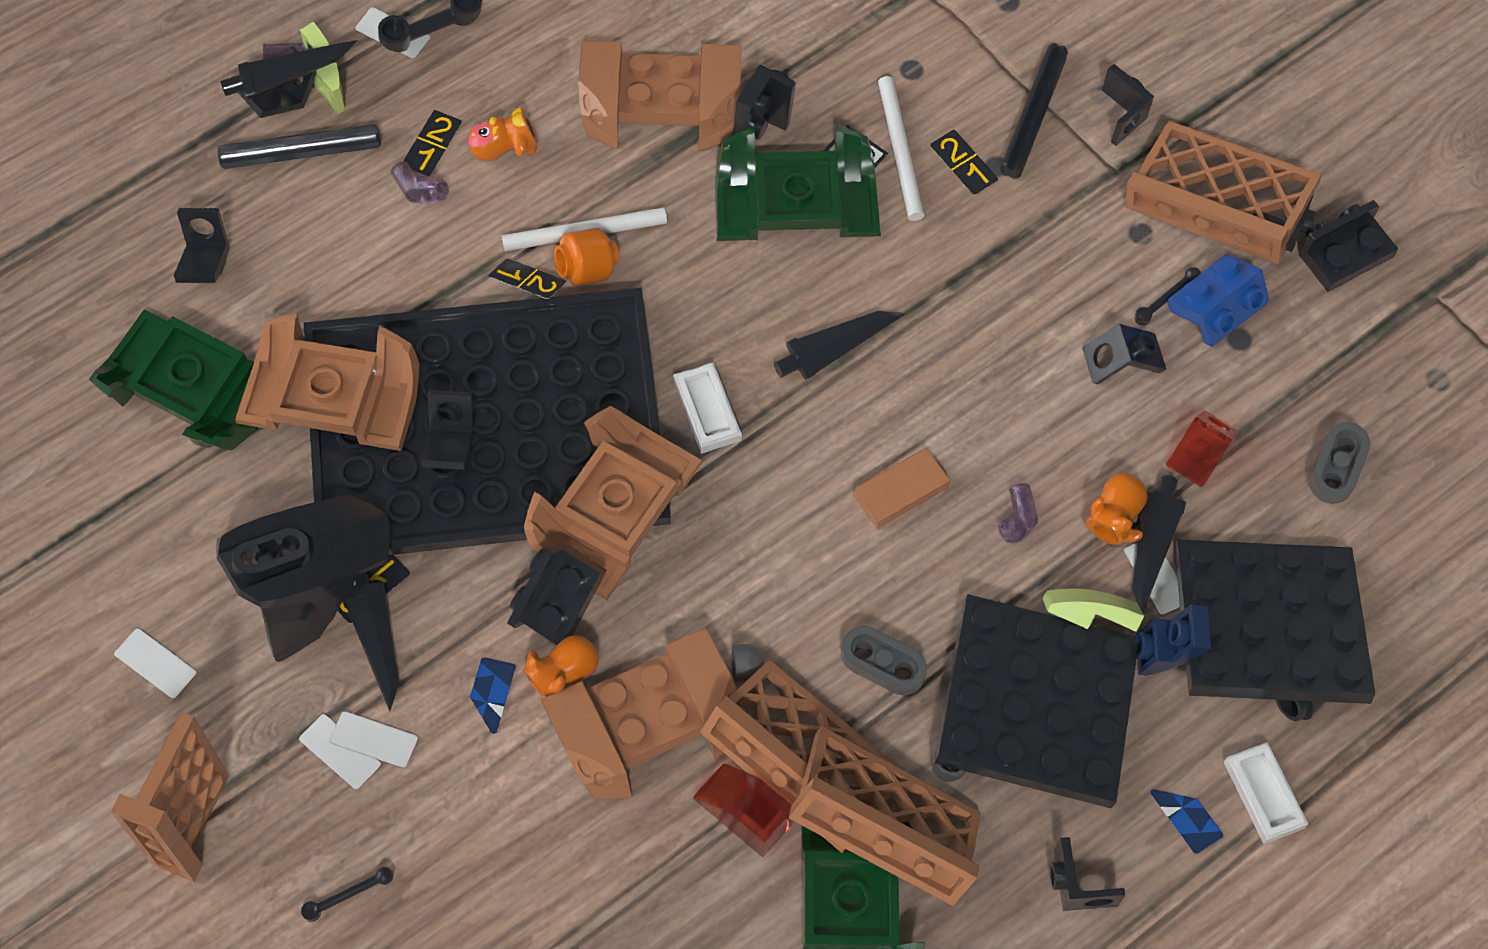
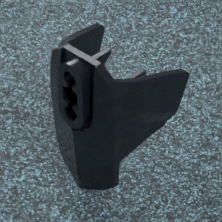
(303, 564)

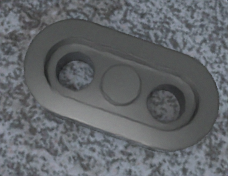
(1338, 465)
(885, 659)

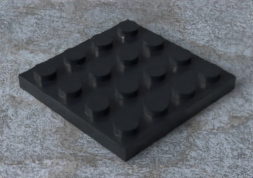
(1279, 621)
(1038, 701)

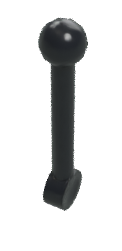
(1144, 315)
(312, 911)

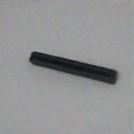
(1034, 111)
(299, 146)

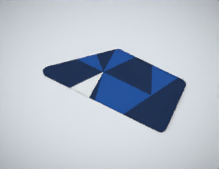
(491, 690)
(1189, 819)

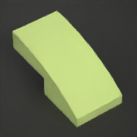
(327, 78)
(1082, 605)

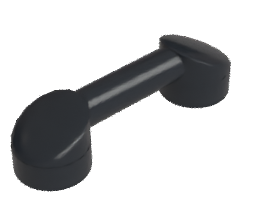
(397, 33)

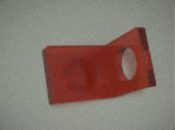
(1202, 448)

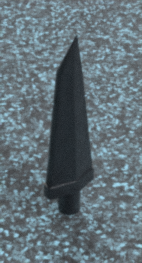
(273, 72)
(823, 347)
(1158, 523)
(370, 617)

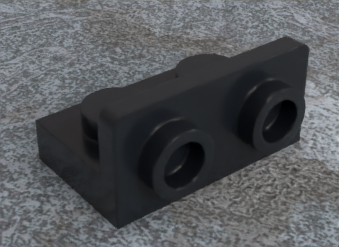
(765, 101)
(1347, 246)
(556, 592)

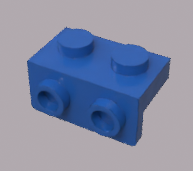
(1221, 297)

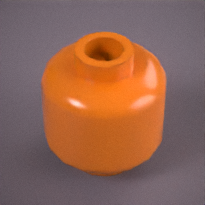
(586, 256)

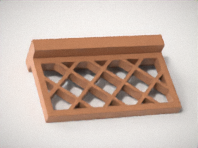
(1208, 213)
(752, 741)
(175, 800)
(877, 831)

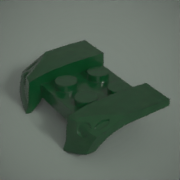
(796, 188)
(181, 374)
(847, 899)

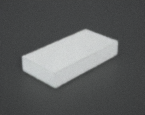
(707, 408)
(1265, 793)

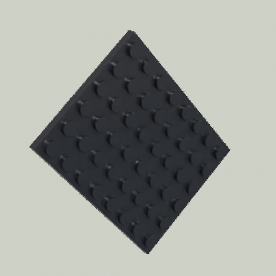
(533, 384)

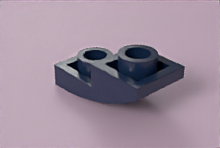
(1172, 642)

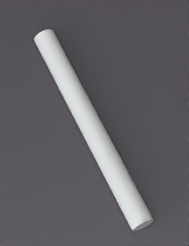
(901, 148)
(608, 225)

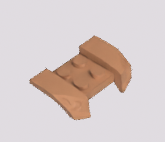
(659, 90)
(331, 385)
(613, 496)
(640, 713)

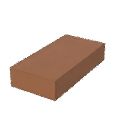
(901, 488)

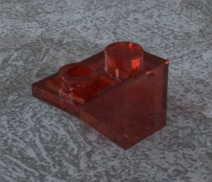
(746, 807)

